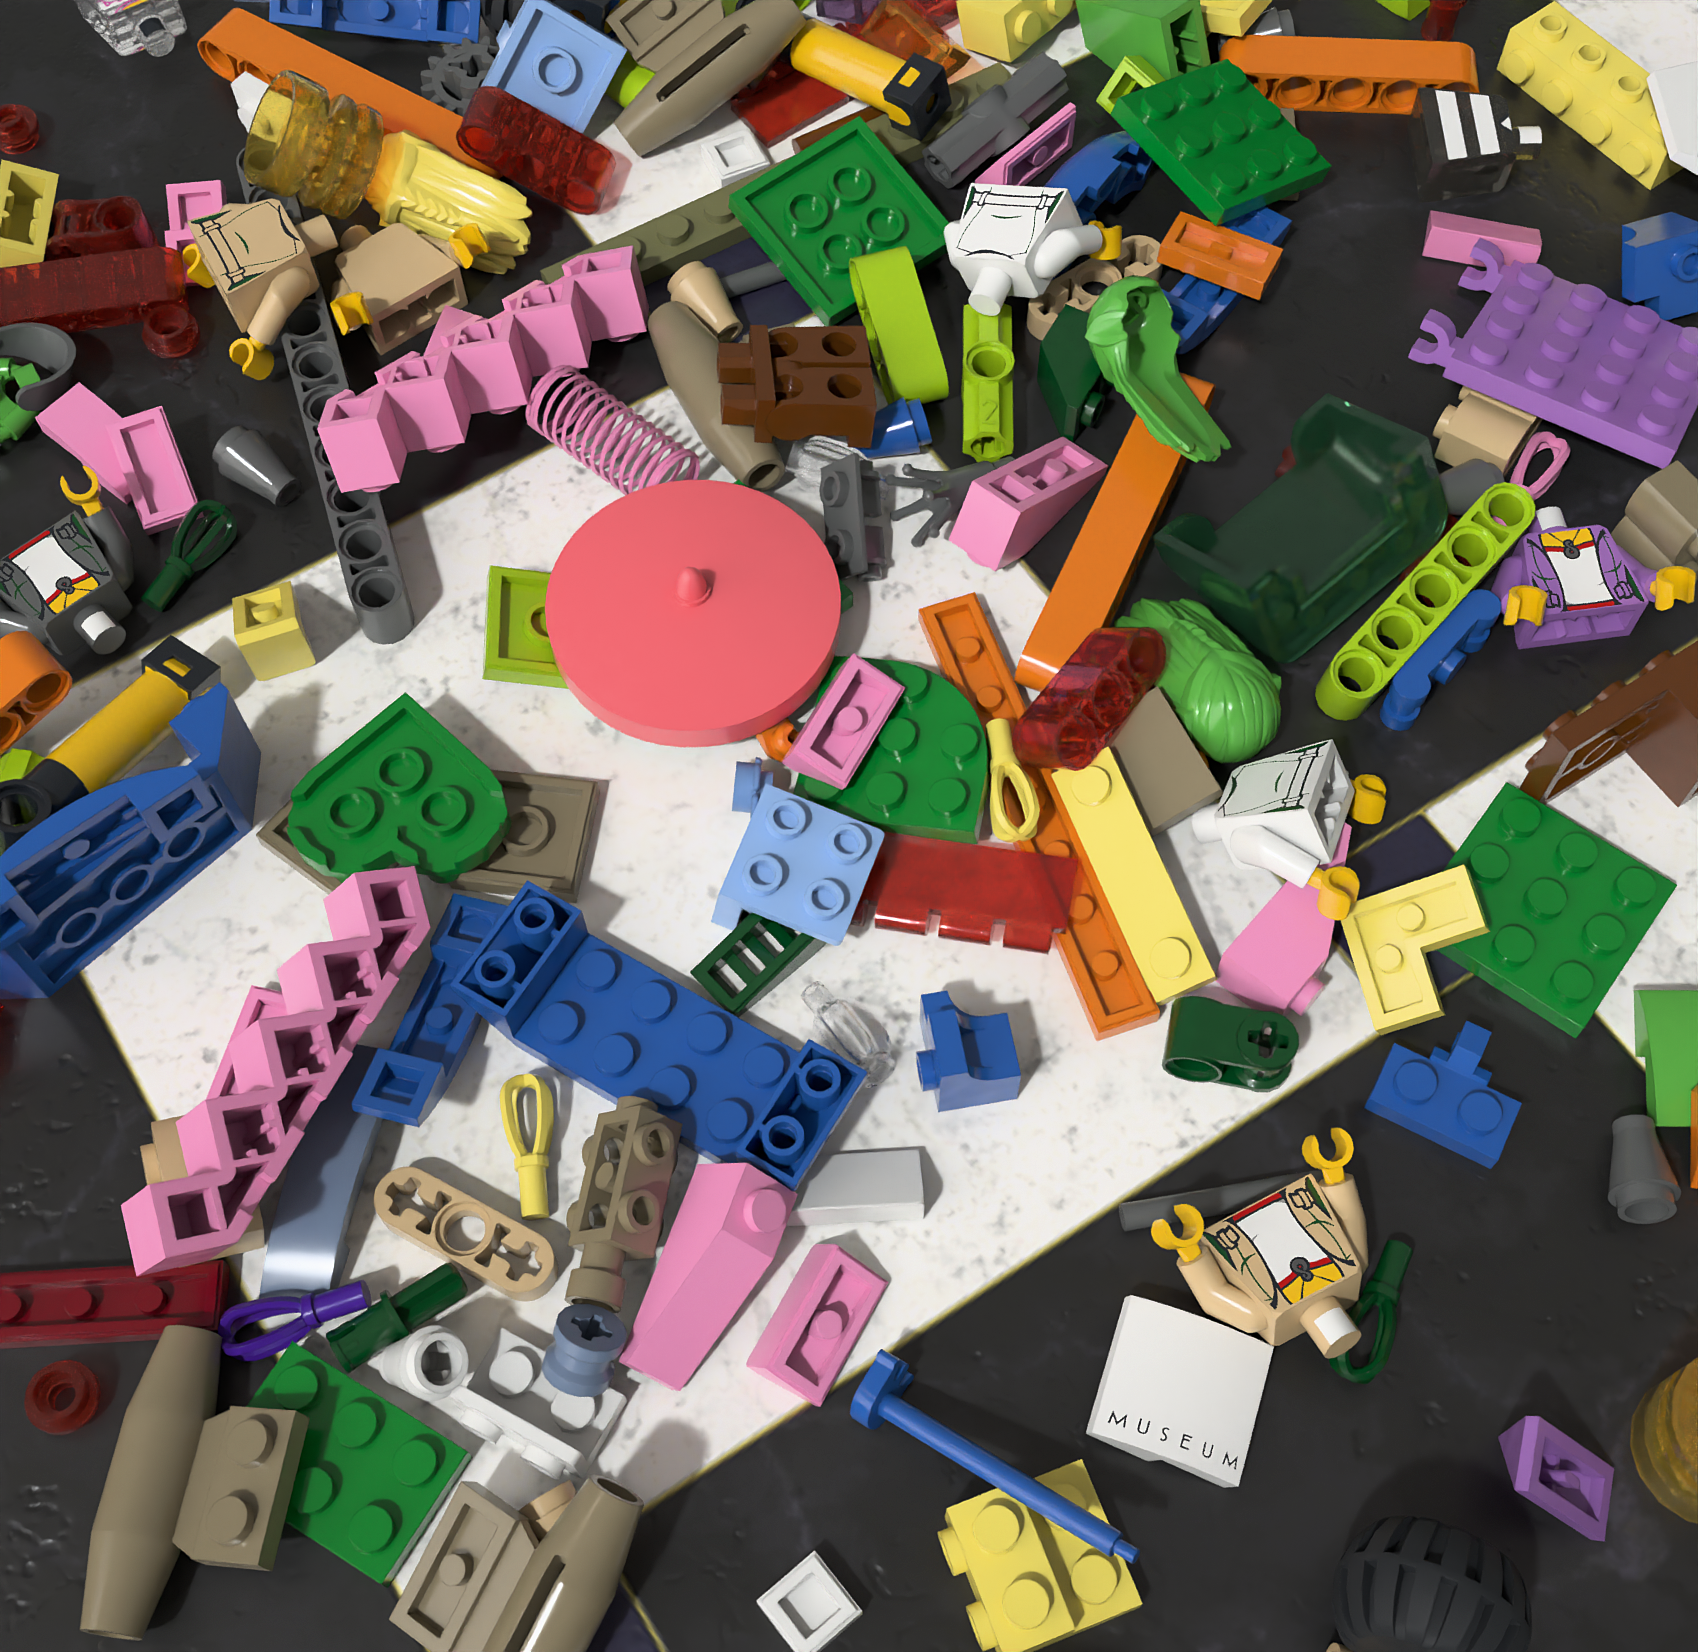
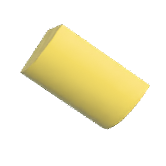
(25, 212)

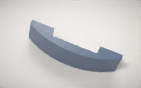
(321, 1191)

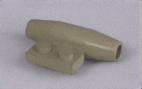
(696, 59)
(690, 368)
(186, 1485)
(500, 1590)

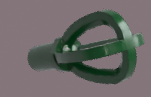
(182, 561)
(1383, 1293)

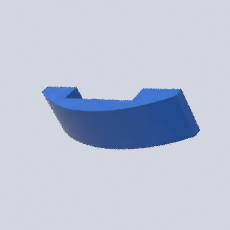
(392, 19)
(1202, 305)
(89, 828)
(438, 1025)

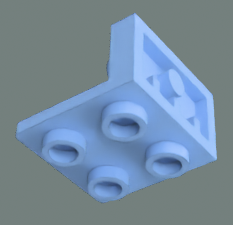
(799, 867)

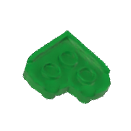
(399, 796)

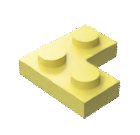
(1393, 934)

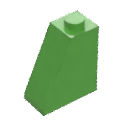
(1161, 31)

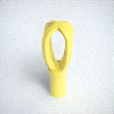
(1006, 765)
(529, 1165)

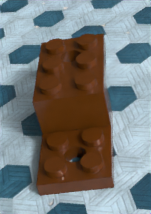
(1647, 719)

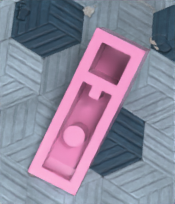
(1022, 501)
(1283, 948)
(707, 1268)

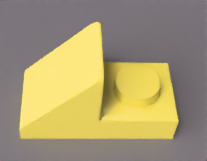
(271, 632)

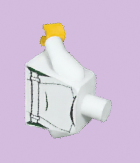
(1019, 240)
(1289, 818)

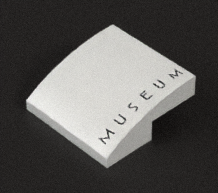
(1180, 1390)

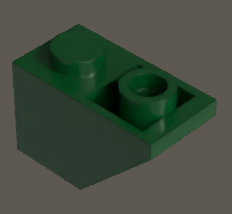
(1071, 374)

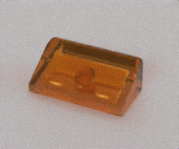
(904, 29)

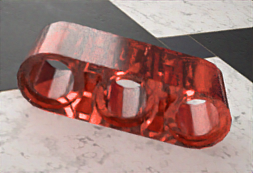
(536, 150)
(1089, 698)

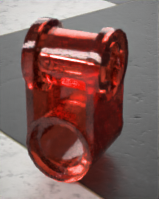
(98, 227)

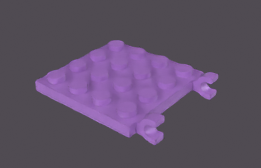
(1571, 357)

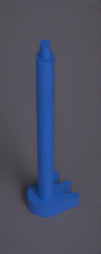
(880, 1400)

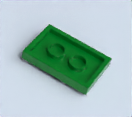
(365, 1466)

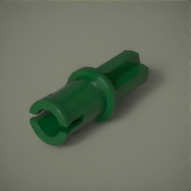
(395, 1316)

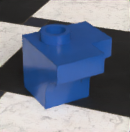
(1661, 264)
(965, 1055)

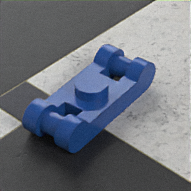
(1439, 657)

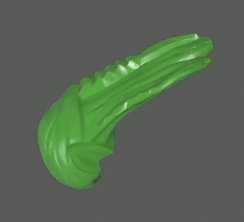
(1137, 353)
(1211, 680)

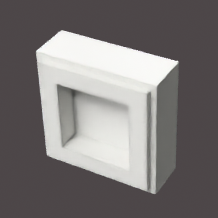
(733, 157)
(809, 1606)

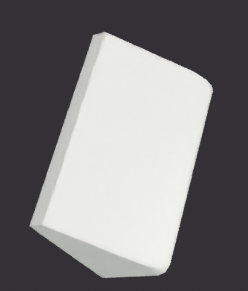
(860, 1189)

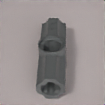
(995, 120)

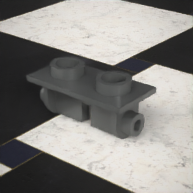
(848, 495)

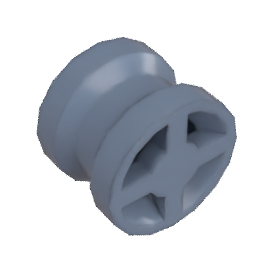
(584, 1350)

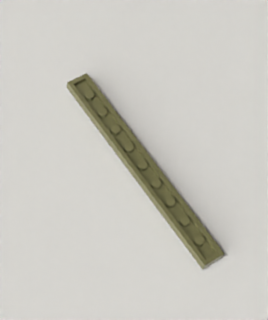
(710, 226)

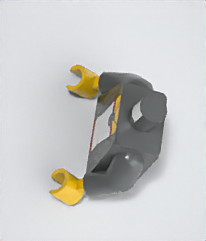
(71, 579)

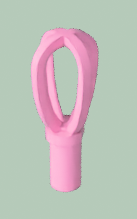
(1537, 443)

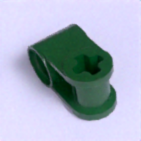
(1223, 1042)

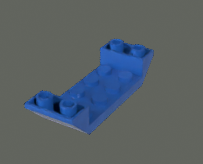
(140, 874)
(652, 1039)

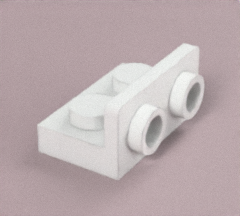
(516, 1400)

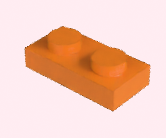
(1219, 255)

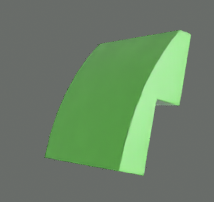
(1669, 1042)

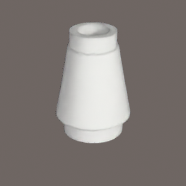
(426, 1363)

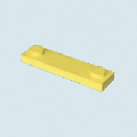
(1135, 879)

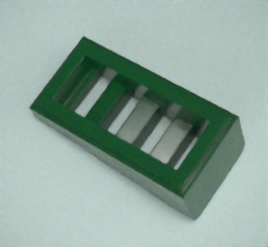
(776, 969)

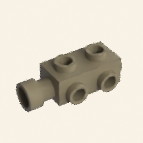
(624, 1196)

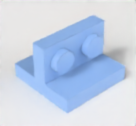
(555, 62)

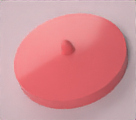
(693, 613)

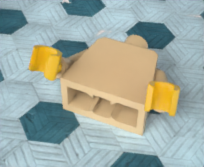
(400, 280)

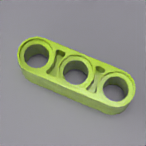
(898, 326)

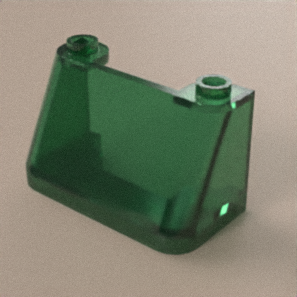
(1319, 535)

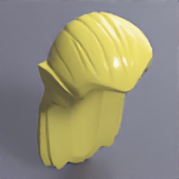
(439, 195)

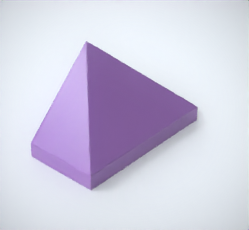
(1559, 1475)

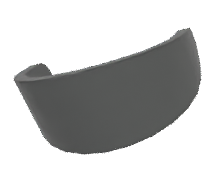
(50, 349)

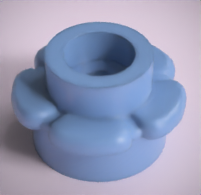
(749, 785)

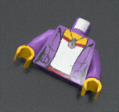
(1579, 584)

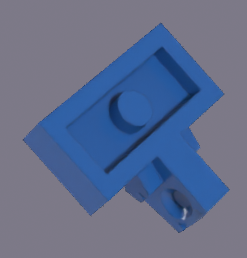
(1447, 1097)

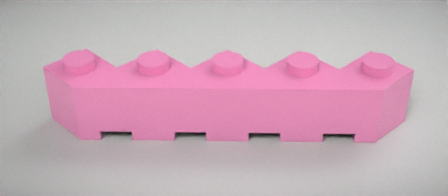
(481, 368)
(282, 1074)

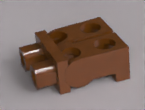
(799, 383)

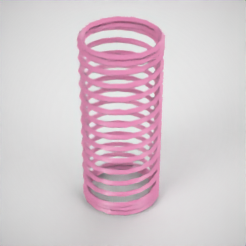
(567, 409)

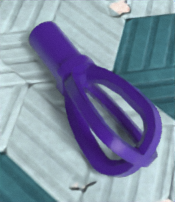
(313, 1309)

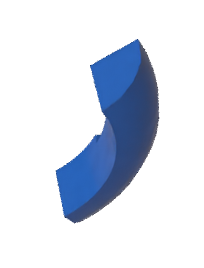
(1101, 172)

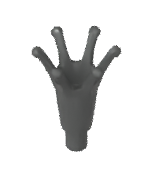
(942, 492)

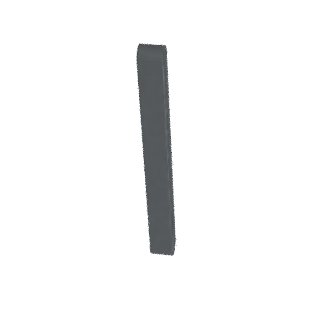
(356, 516)

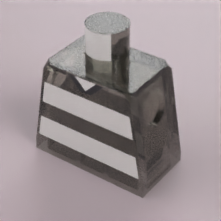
(1465, 143)

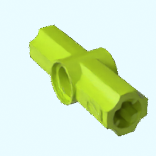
(987, 384)

